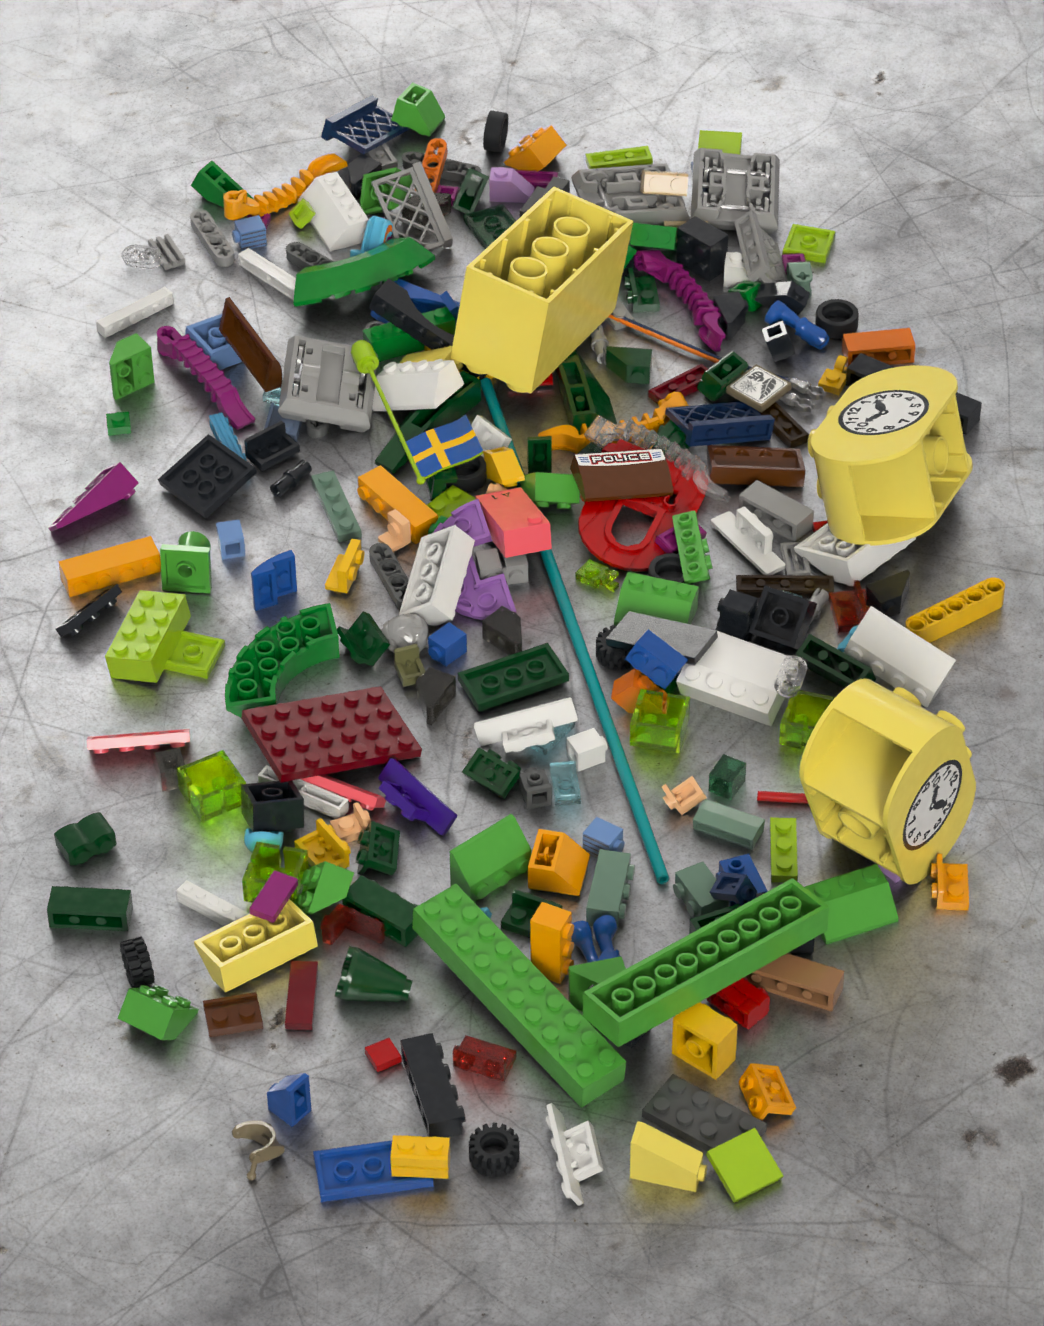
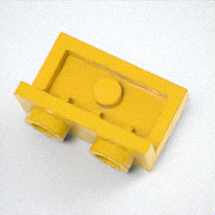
(345, 568)
(324, 846)

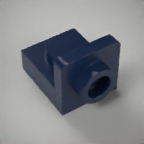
(733, 888)

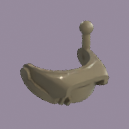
(264, 1134)

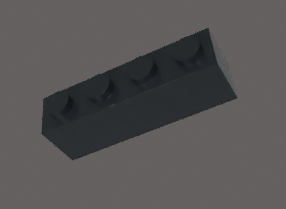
(431, 1086)

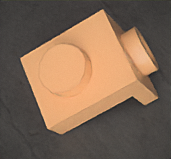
(684, 796)

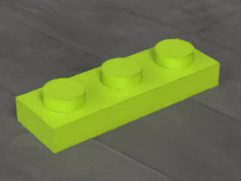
(619, 158)
(783, 849)

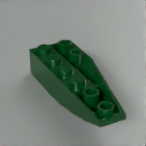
(582, 393)
(421, 420)

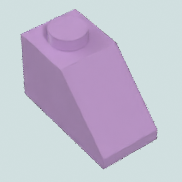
(508, 186)

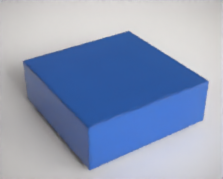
(451, 305)

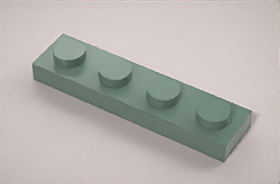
(336, 506)

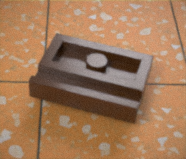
(232, 1014)

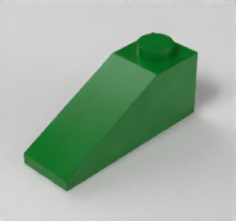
(213, 183)

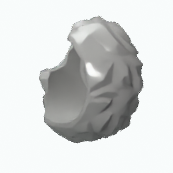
(406, 631)

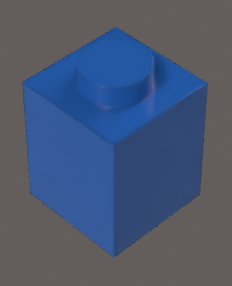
(447, 644)

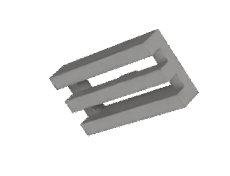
(174, 249)
(783, 548)

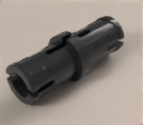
(290, 478)

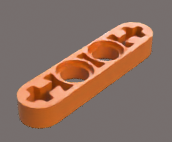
(430, 156)

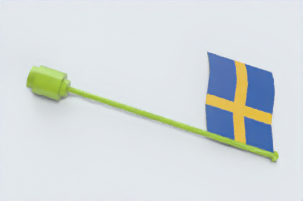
(432, 449)

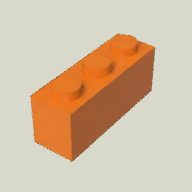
(887, 346)

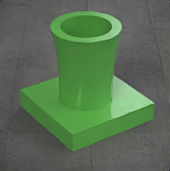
(187, 564)

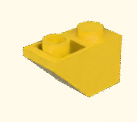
(503, 466)

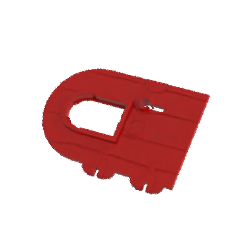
(598, 517)

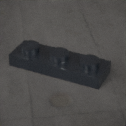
(89, 611)

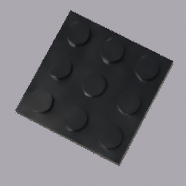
(207, 476)

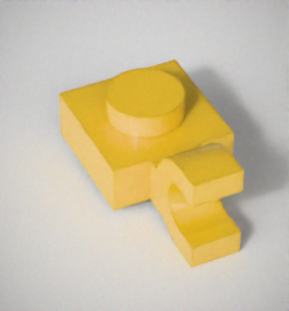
(834, 380)

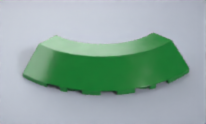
(360, 272)
(279, 656)

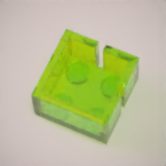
(801, 717)
(657, 730)
(211, 785)
(265, 860)

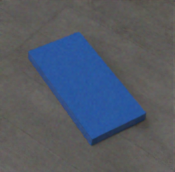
(360, 1172)

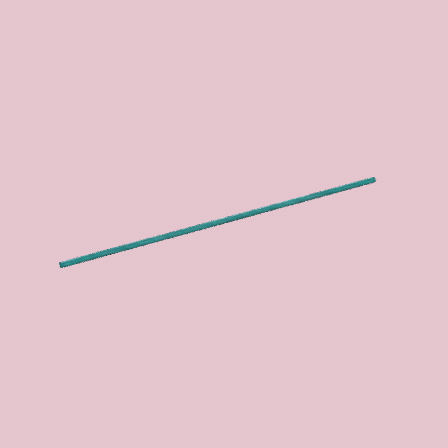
(589, 674)

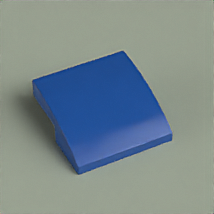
(273, 579)

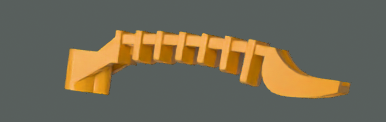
(239, 205)
(567, 436)

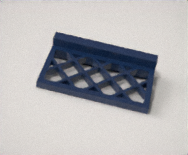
(354, 117)
(721, 423)

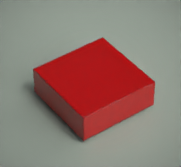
(383, 1054)

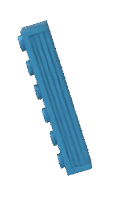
(224, 433)

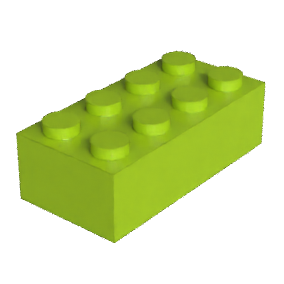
(147, 636)

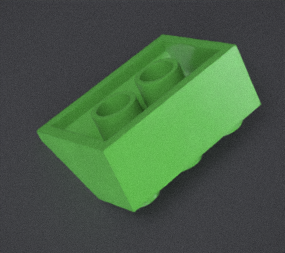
(657, 598)
(490, 858)
(856, 903)

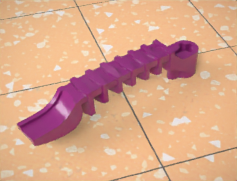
(702, 308)
(182, 348)

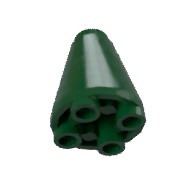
(370, 979)

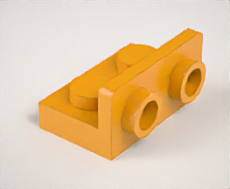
(950, 885)
(766, 1091)

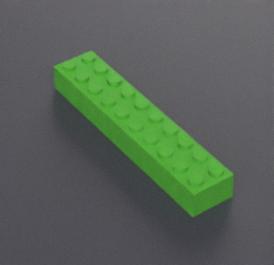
(704, 962)
(519, 995)

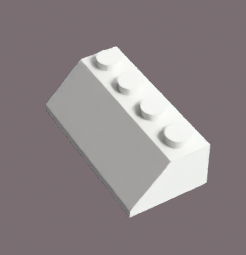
(338, 215)
(417, 384)
(438, 575)
(899, 656)

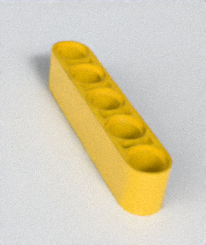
(958, 610)

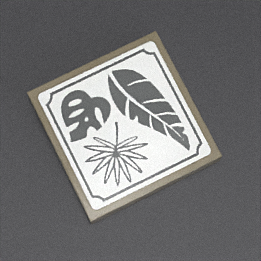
(758, 388)

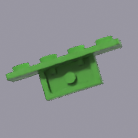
(692, 548)

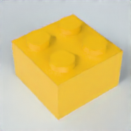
(704, 1039)

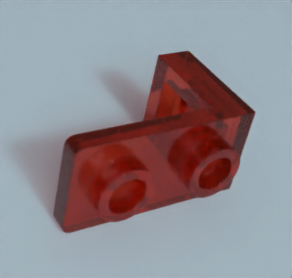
(347, 917)

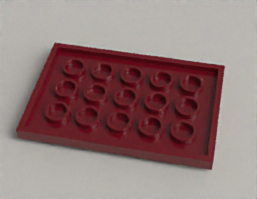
(330, 733)

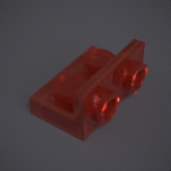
(848, 607)
(484, 1058)

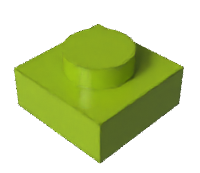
(302, 213)

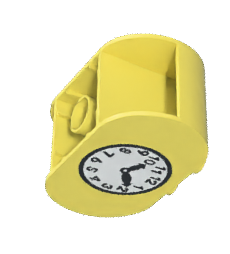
(890, 455)
(888, 778)

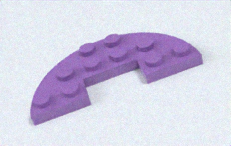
(478, 596)

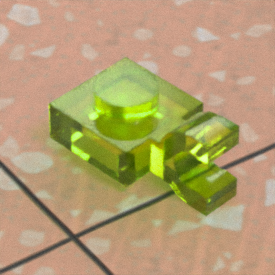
(595, 573)

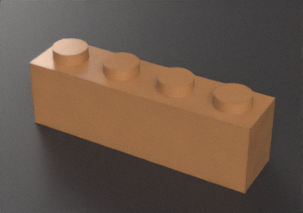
(800, 981)

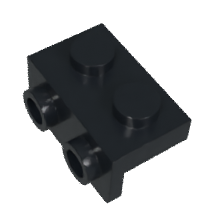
(270, 446)

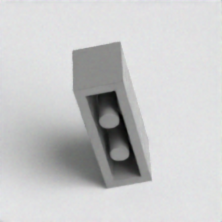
(777, 511)

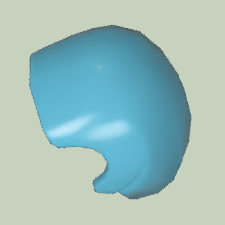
(272, 837)

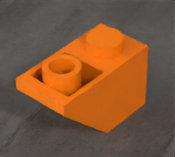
(627, 689)

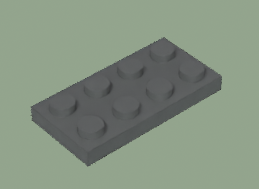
(698, 1115)

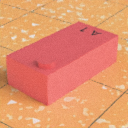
(515, 522)

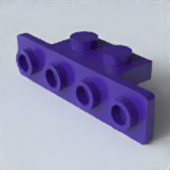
(414, 798)

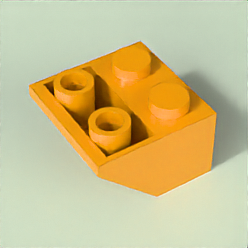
(536, 151)
(557, 864)

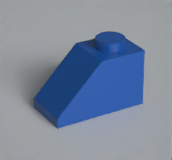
(290, 1098)

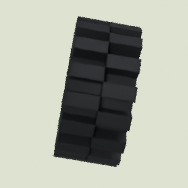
(609, 655)
(137, 962)
(494, 1162)

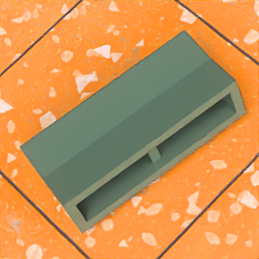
(728, 823)

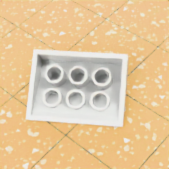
(845, 560)
(735, 678)

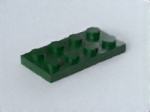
(513, 677)

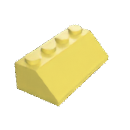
(255, 946)

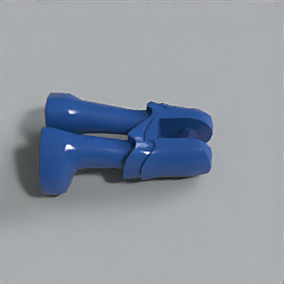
(804, 329)
(603, 931)

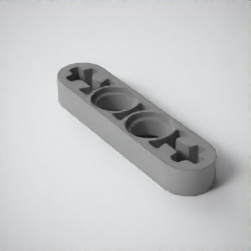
(208, 239)

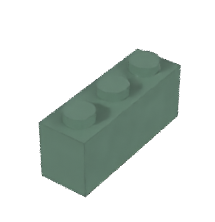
(610, 886)

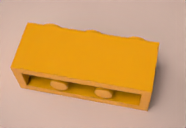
(552, 941)

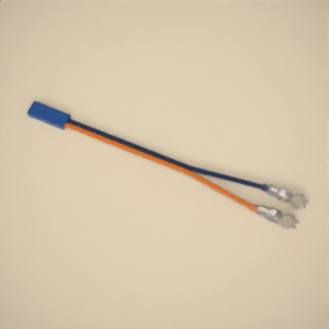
(790, 398)

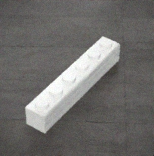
(267, 272)
(134, 312)
(314, 796)
(208, 904)

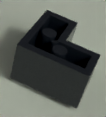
(736, 615)

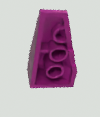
(105, 489)

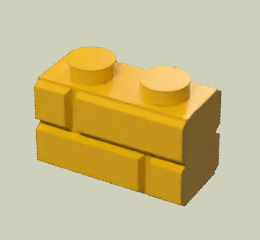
(420, 1156)

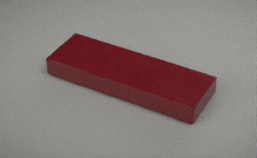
(684, 383)
(301, 995)

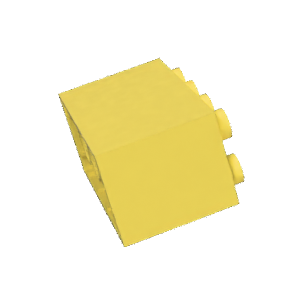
(540, 289)

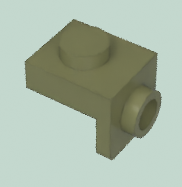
(408, 664)

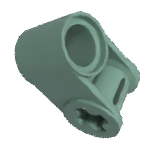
(800, 274)

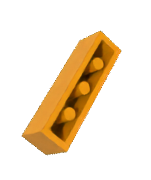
(387, 493)
(110, 566)

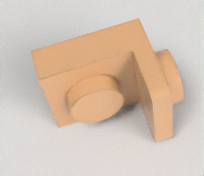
(398, 531)
(350, 826)

